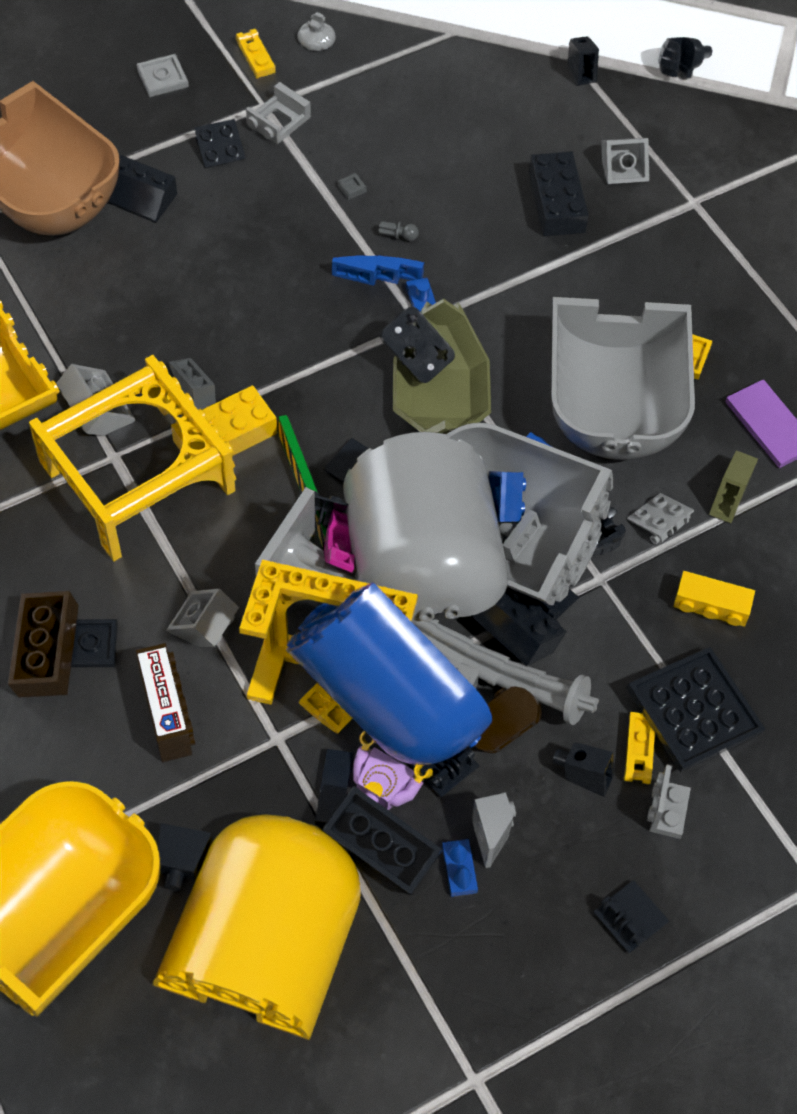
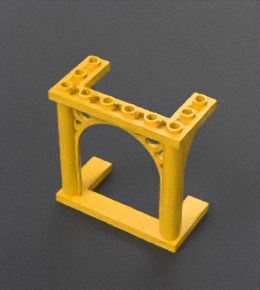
(210, 463)
(266, 615)

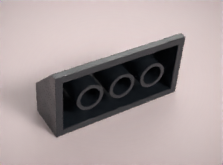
(143, 189)

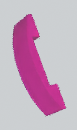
(337, 542)

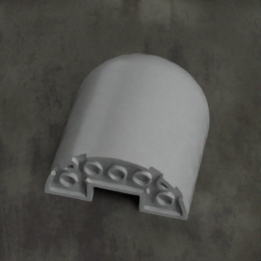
(622, 379)
(566, 496)
(427, 524)

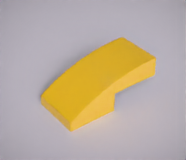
(325, 709)

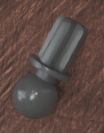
(409, 231)

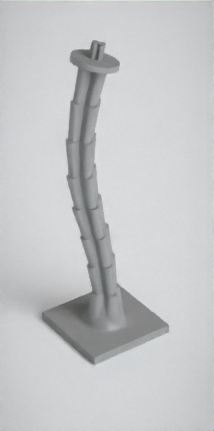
(295, 547)

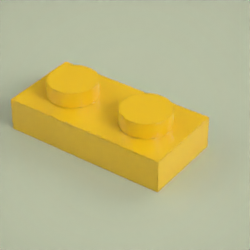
(700, 352)

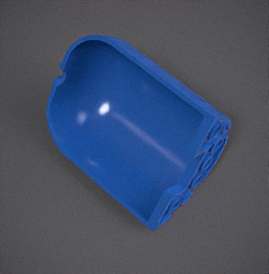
(390, 678)

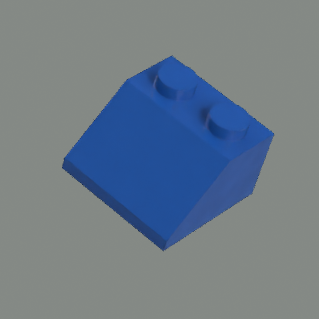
(507, 494)

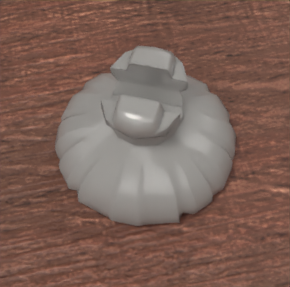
(316, 34)

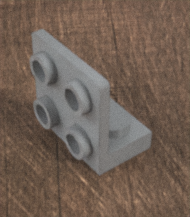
(668, 806)

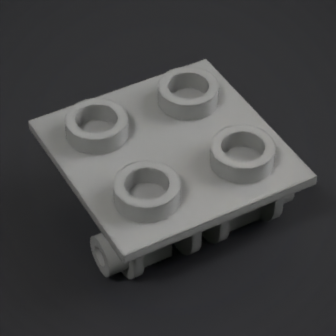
(661, 517)

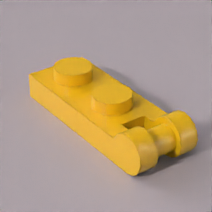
(255, 53)
(639, 749)

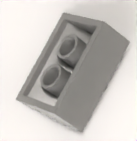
(83, 382)

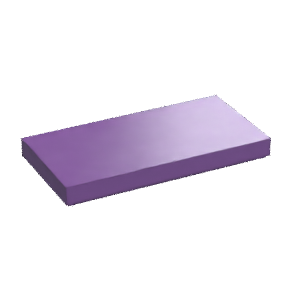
(767, 421)

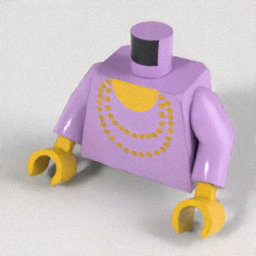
(384, 777)

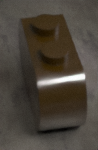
(513, 714)

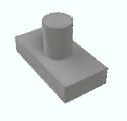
(519, 534)

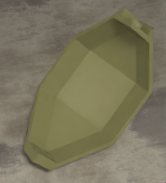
(459, 391)

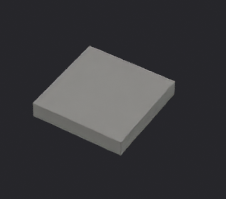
(162, 75)

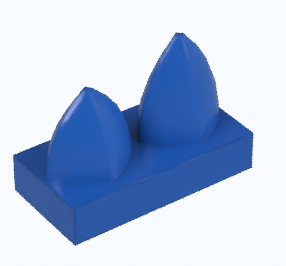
(459, 867)

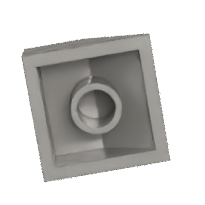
(625, 160)
(204, 617)
(492, 824)

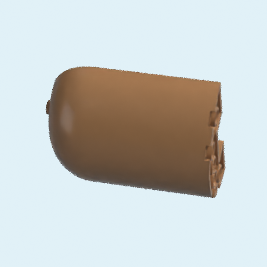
(52, 164)

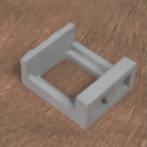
(285, 102)

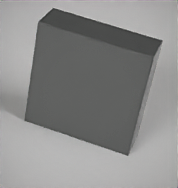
(352, 186)

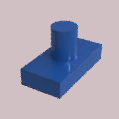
(420, 292)

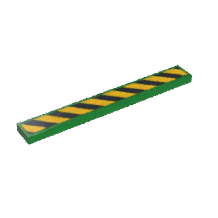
(298, 466)

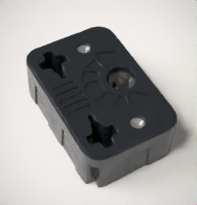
(423, 340)

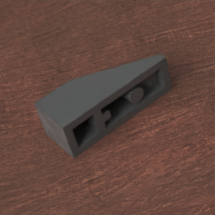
(194, 382)

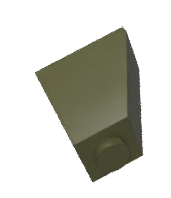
(733, 486)

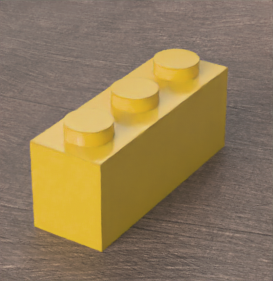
(714, 599)

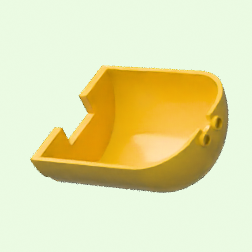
(67, 886)
(265, 922)

